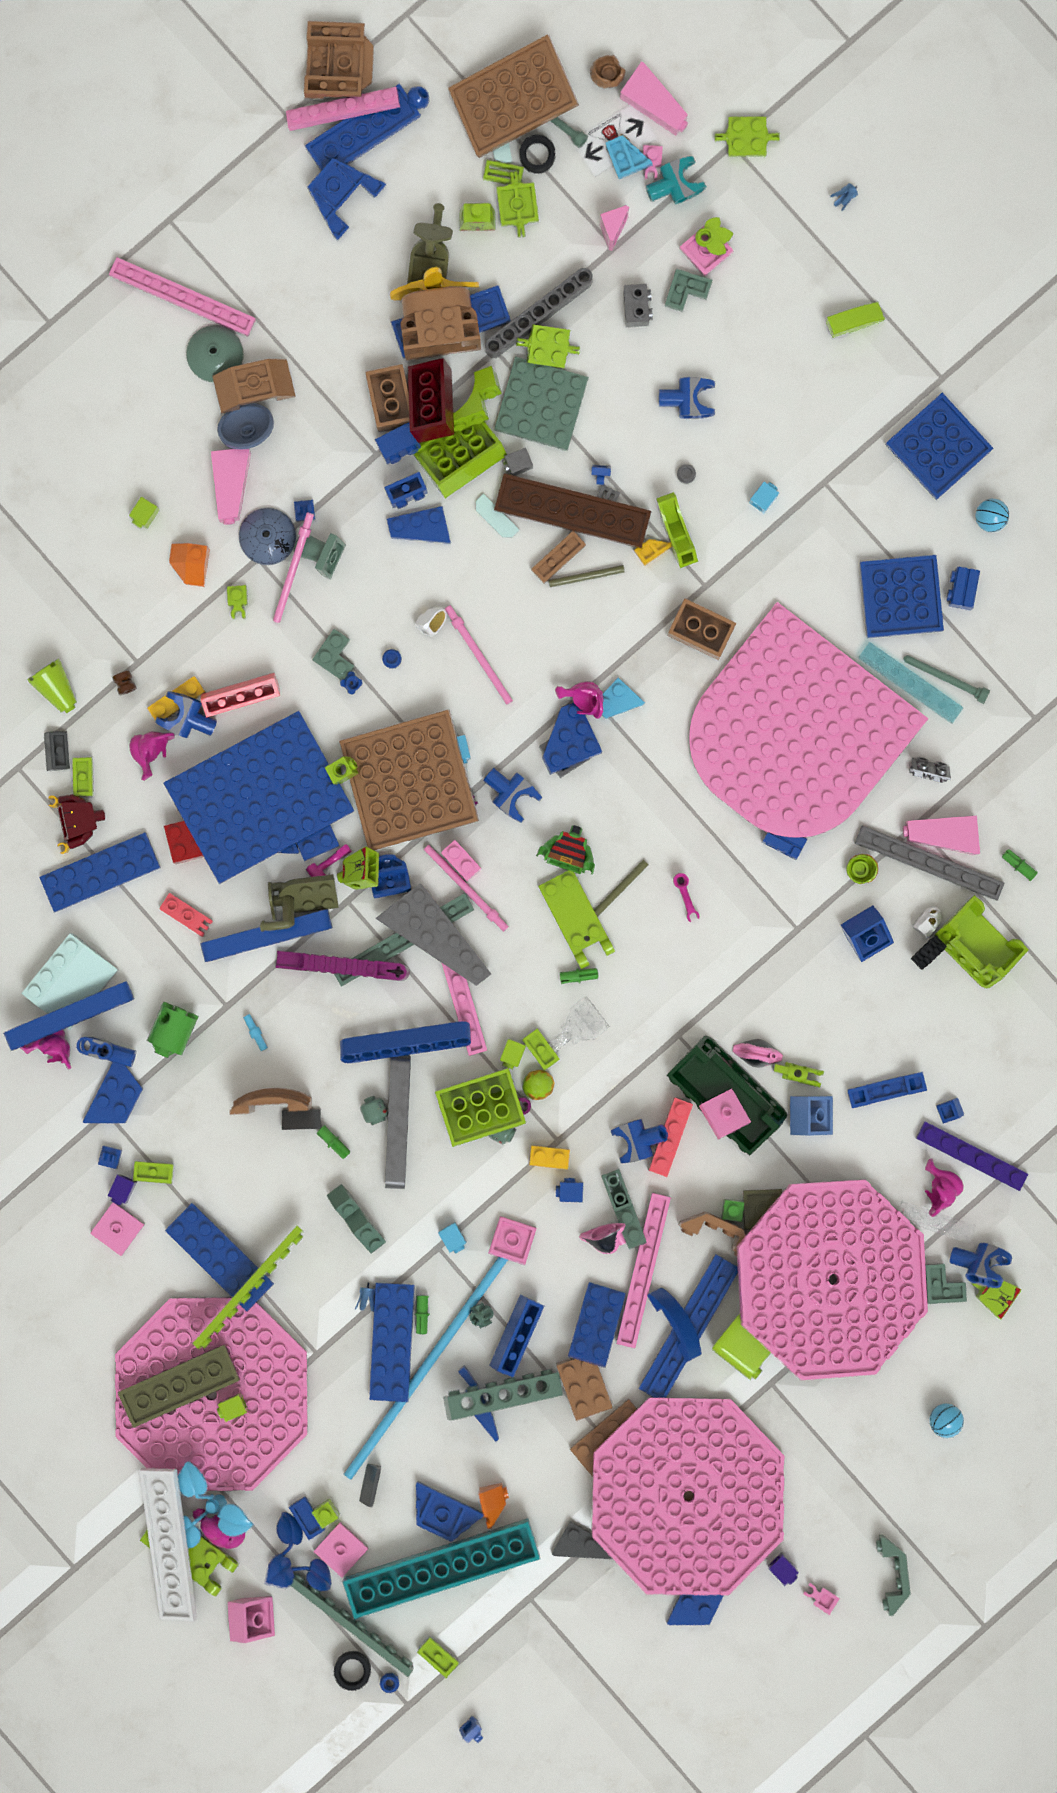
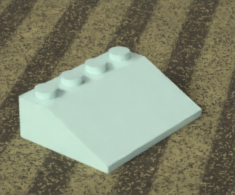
(69, 976)

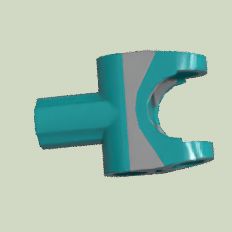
(675, 183)

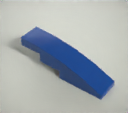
(485, 1419)

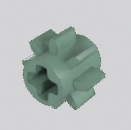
(481, 1315)

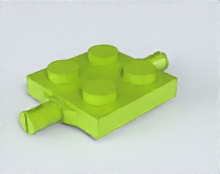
(747, 137)
(517, 204)
(548, 346)

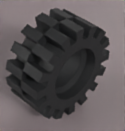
(928, 952)

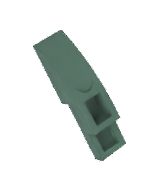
(624, 1209)

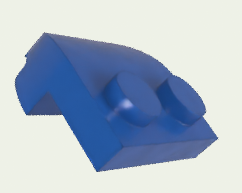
(392, 877)

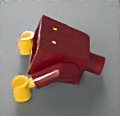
(76, 820)

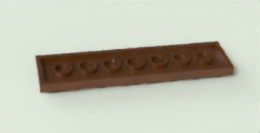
(572, 510)

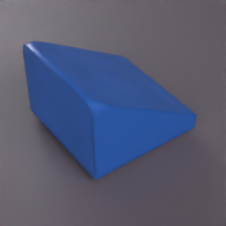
(950, 1110)

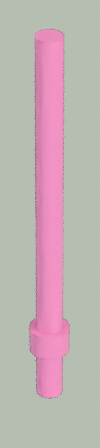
(304, 533)
(457, 623)
(492, 915)

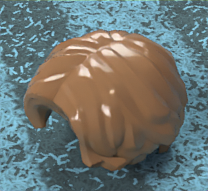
(607, 72)

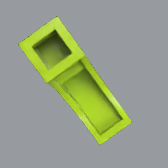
(474, 410)
(676, 530)

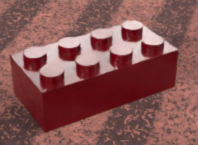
(430, 400)

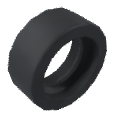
(537, 139)
(352, 1686)

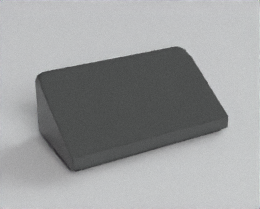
(56, 750)
(301, 1119)
(370, 1485)

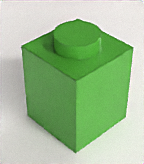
(732, 1210)

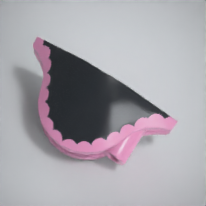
(757, 1053)
(605, 1237)

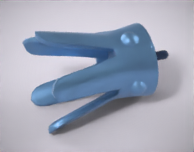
(849, 192)
(364, 1294)

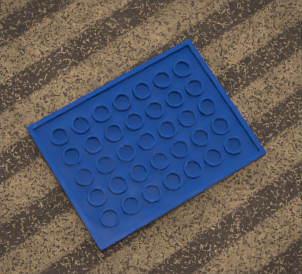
(258, 797)

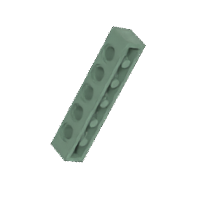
(551, 1389)

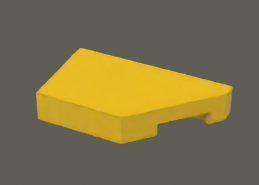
(651, 550)

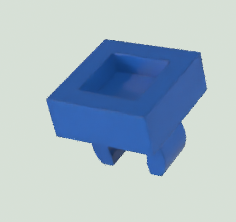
(601, 471)
(302, 508)
(110, 1157)
(471, 1730)

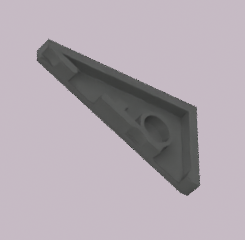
(579, 1543)

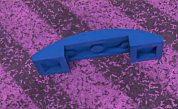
(887, 1089)
(679, 1321)

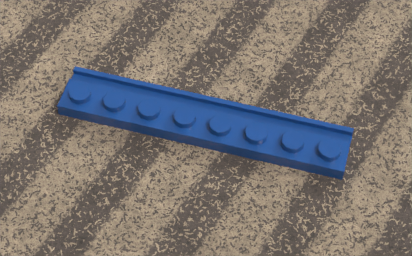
(700, 1311)

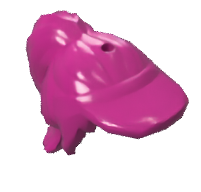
(586, 697)
(147, 747)
(53, 1045)
(944, 1188)
(212, 1532)

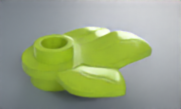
(716, 236)

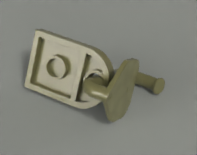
(423, 254)
(300, 896)

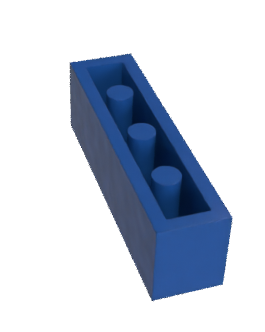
(516, 1336)

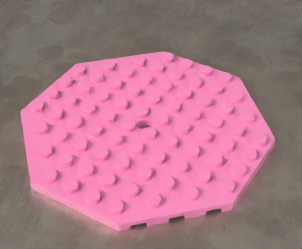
(786, 1271)
(271, 1381)
(641, 1507)

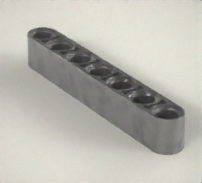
(542, 304)
(398, 1122)

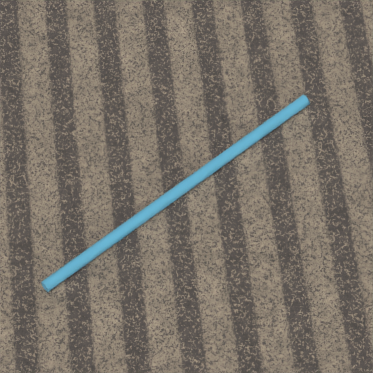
(426, 1366)

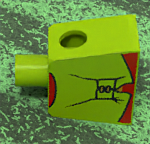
(477, 217)
(360, 869)
(998, 1299)

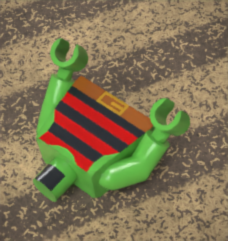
(568, 851)

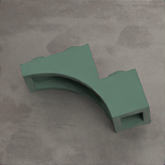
(355, 1218)

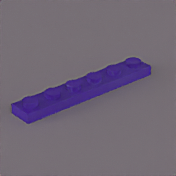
(972, 1156)

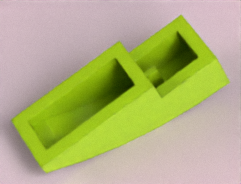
(854, 319)

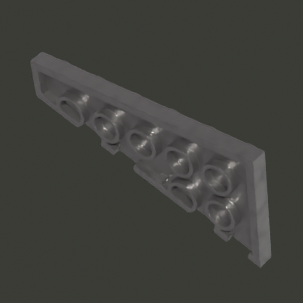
(427, 927)

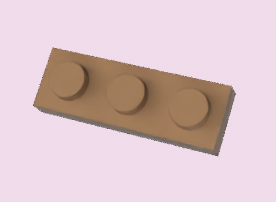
(558, 557)

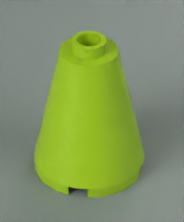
(54, 686)

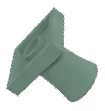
(325, 554)

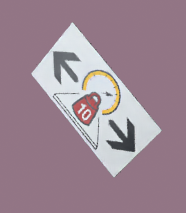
(626, 122)

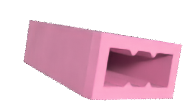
(652, 99)
(230, 478)
(951, 833)

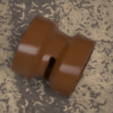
(124, 683)

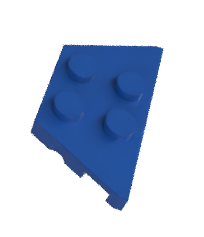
(115, 1097)
(442, 1513)
(694, 1609)

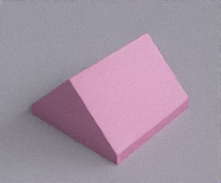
(613, 224)

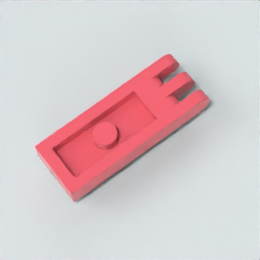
(185, 914)

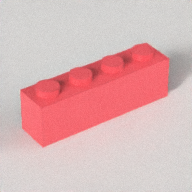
(240, 695)
(675, 1125)

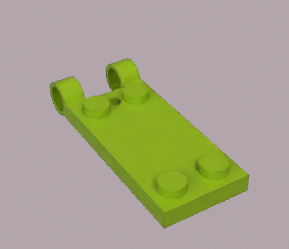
(574, 915)
(204, 1553)

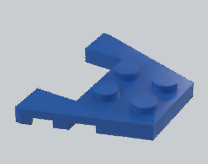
(333, 188)

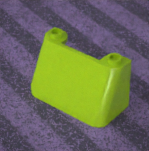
(978, 945)
(741, 1350)

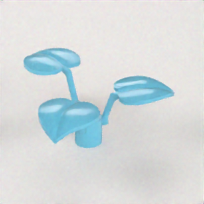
(233, 1519)

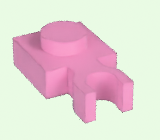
(653, 153)
(824, 1600)

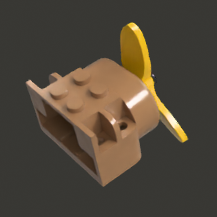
(437, 317)

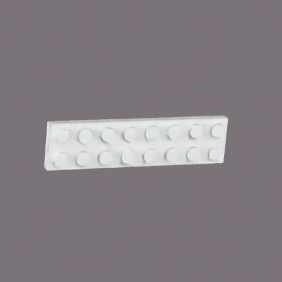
(168, 1544)

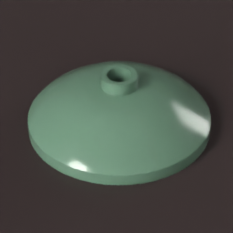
(206, 364)

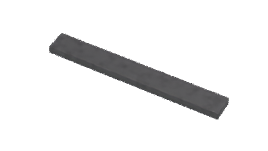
(929, 863)

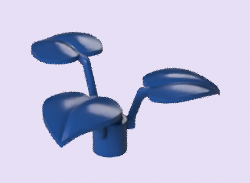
(279, 1568)

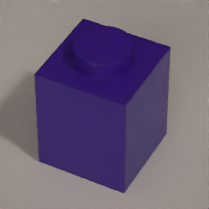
(121, 1189)
(783, 1569)

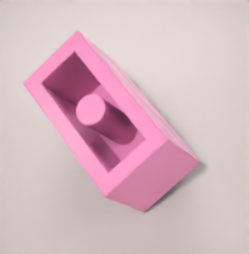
(461, 860)

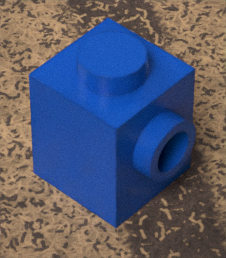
(570, 1190)

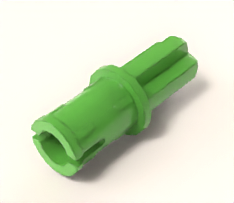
(1019, 864)
(578, 975)
(333, 1142)
(422, 1314)

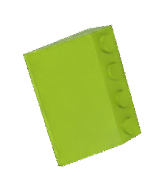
(460, 457)
(480, 1107)

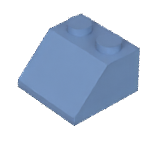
(811, 1115)

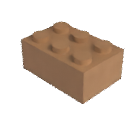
(389, 397)
(701, 629)
(584, 1387)

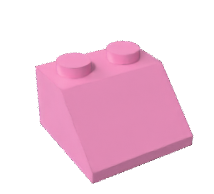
(251, 1619)

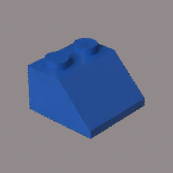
(867, 933)

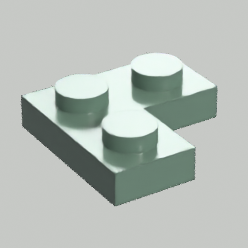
(684, 284)
(330, 658)
(938, 1290)

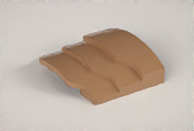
(337, 60)
(295, 1099)

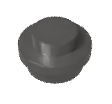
(686, 474)

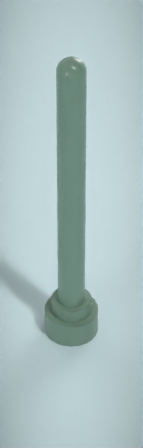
(577, 137)
(979, 693)

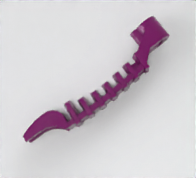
(343, 965)

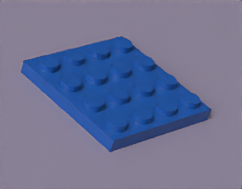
(939, 446)
(901, 596)

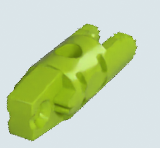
(789, 1069)

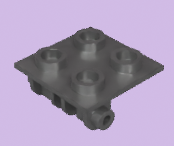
(939, 769)

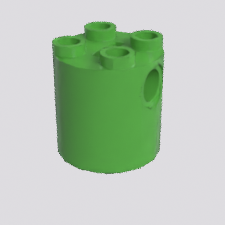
(171, 1030)

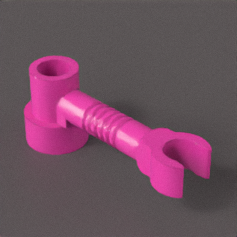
(314, 870)
(685, 894)

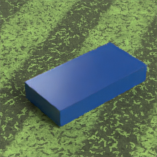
(303, 1514)

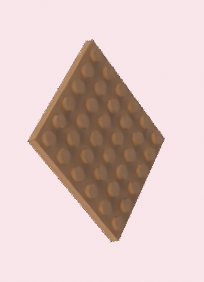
(410, 781)

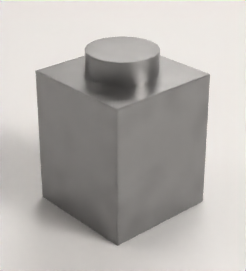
(518, 462)

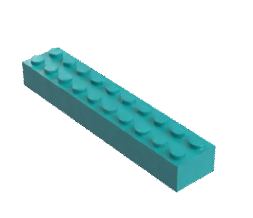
(441, 1568)

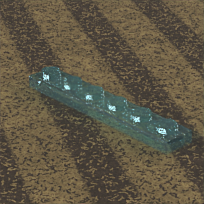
(910, 682)

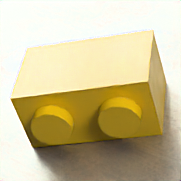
(549, 1157)

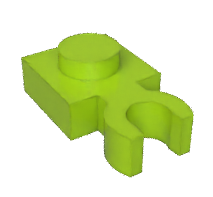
(237, 597)

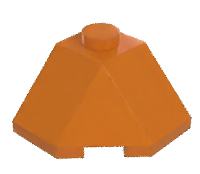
(190, 562)
(492, 1502)

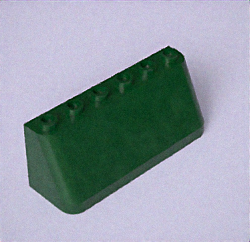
(710, 1072)

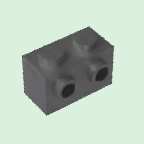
(636, 305)

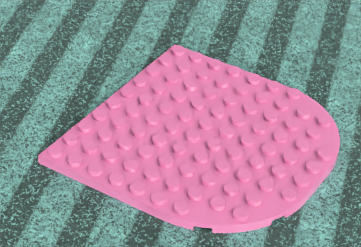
(796, 730)

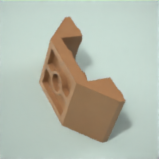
(253, 383)
(694, 1223)

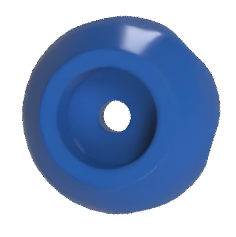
(418, 96)

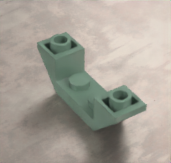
(895, 1599)

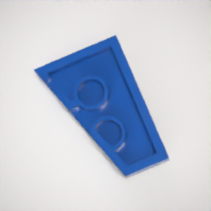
(421, 525)

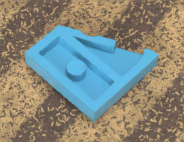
(626, 157)
(619, 699)

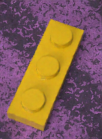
(166, 707)

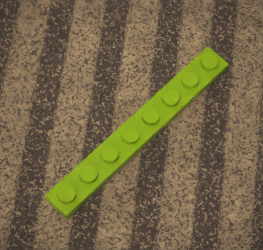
(243, 1294)

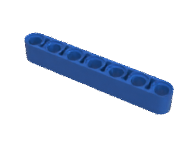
(256, 939)
(68, 1016)
(405, 1042)

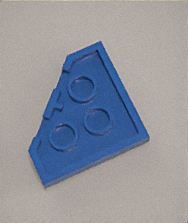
(570, 740)

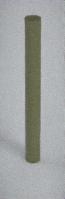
(586, 576)
(620, 888)

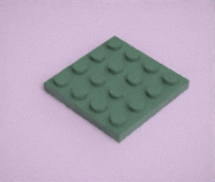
(541, 404)

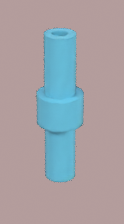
(255, 1032)

